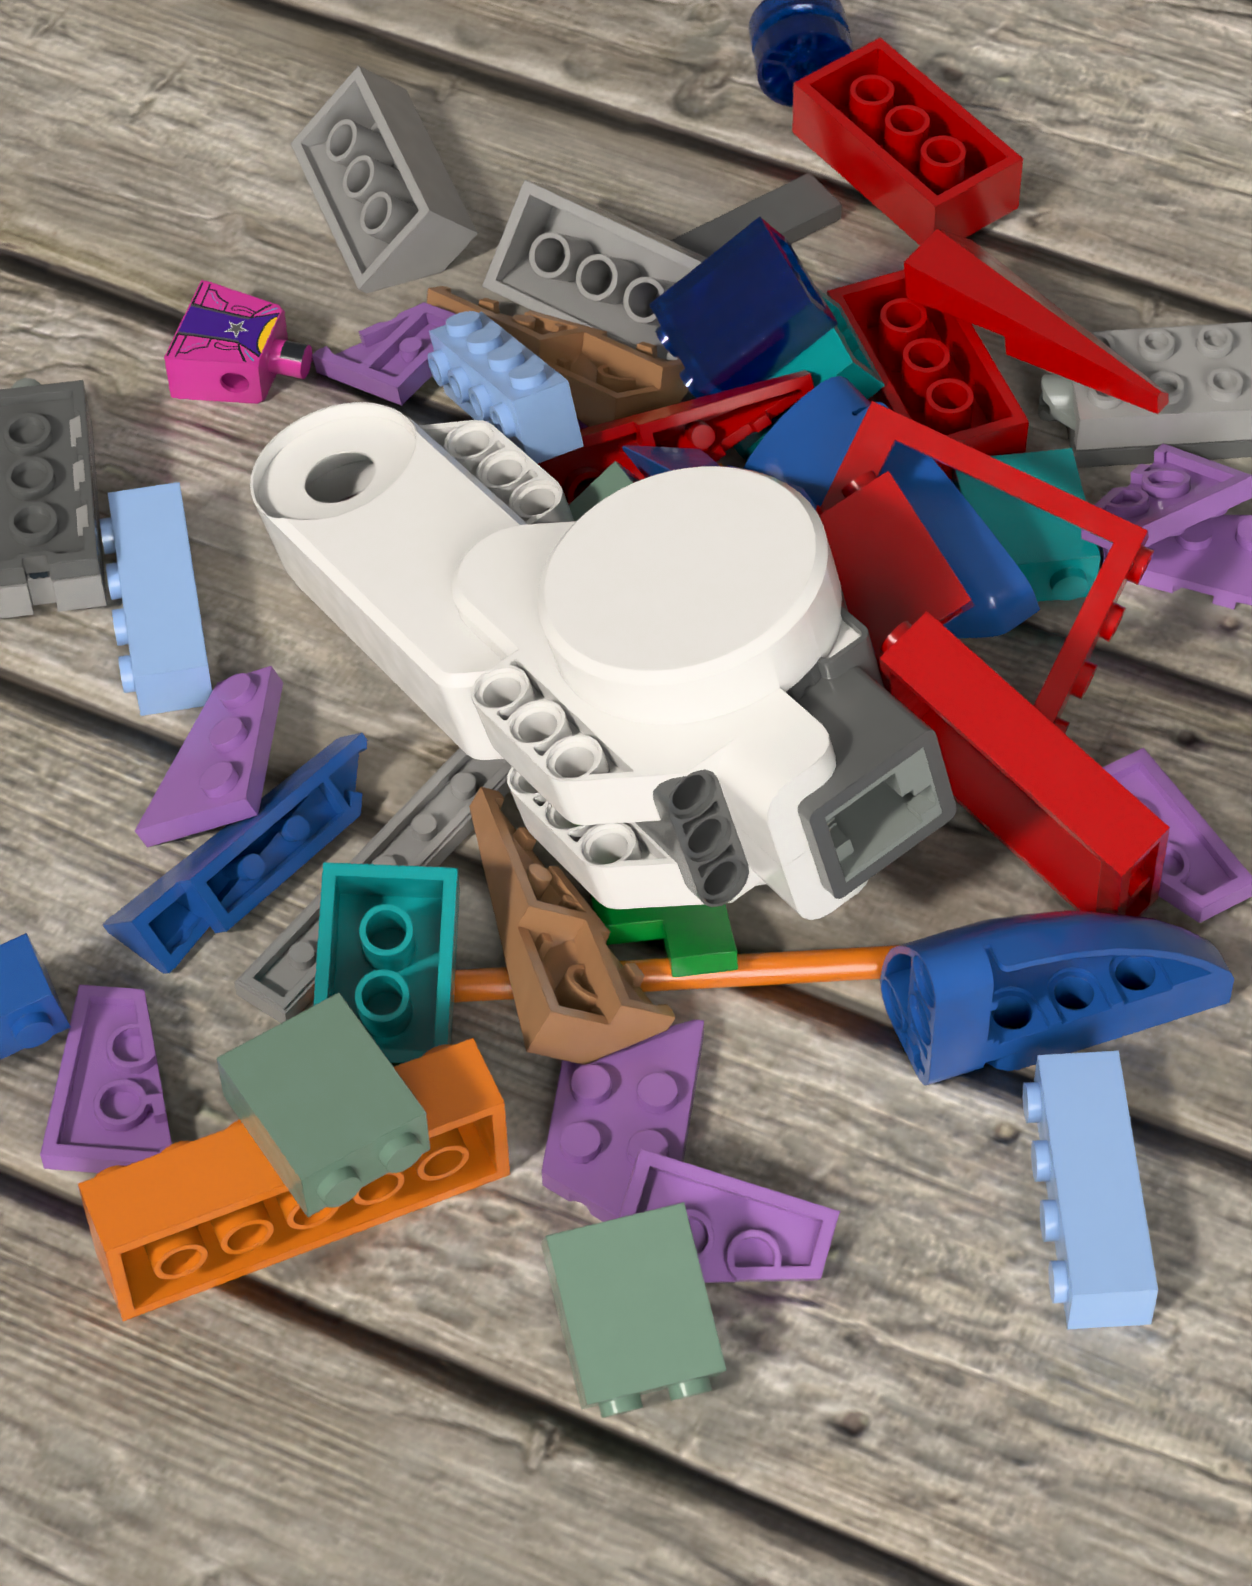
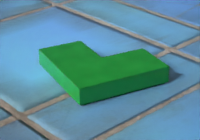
(694, 935)

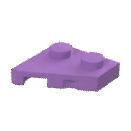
(390, 355)

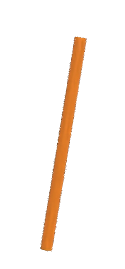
(752, 970)

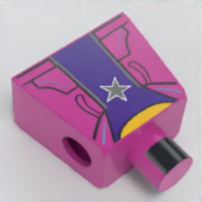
(231, 348)

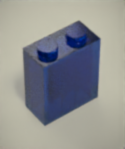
(741, 312)

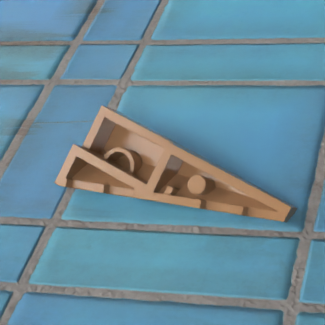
(603, 374)
(564, 978)

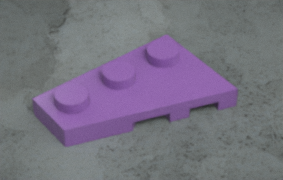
(1174, 494)
(1206, 558)
(221, 762)
(1198, 868)
(108, 1086)
(735, 1225)

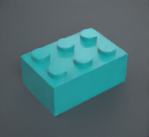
(391, 951)

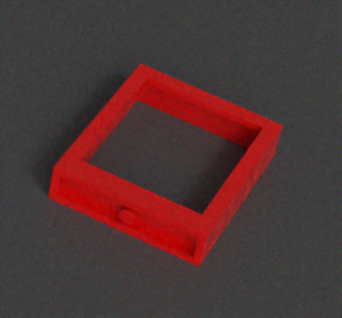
(1125, 560)
(1027, 775)

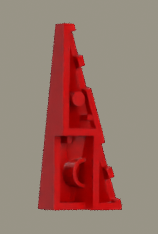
(977, 288)
(704, 423)

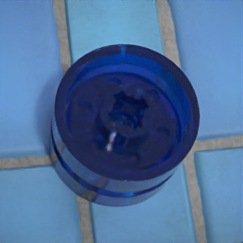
(794, 41)

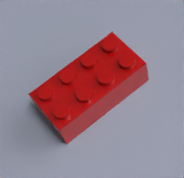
(906, 144)
(933, 367)

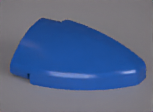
(808, 451)
(1024, 969)

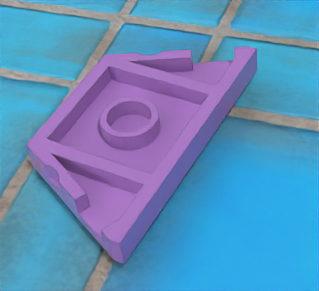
(614, 1110)

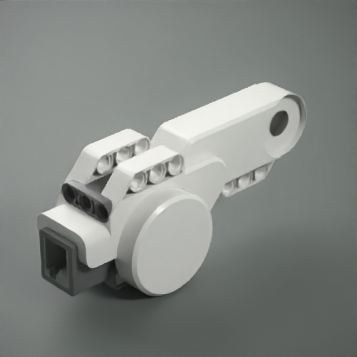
(654, 674)

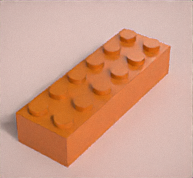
(223, 1212)

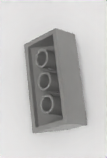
(382, 184)
(586, 265)

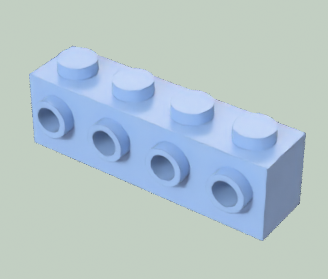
(505, 385)

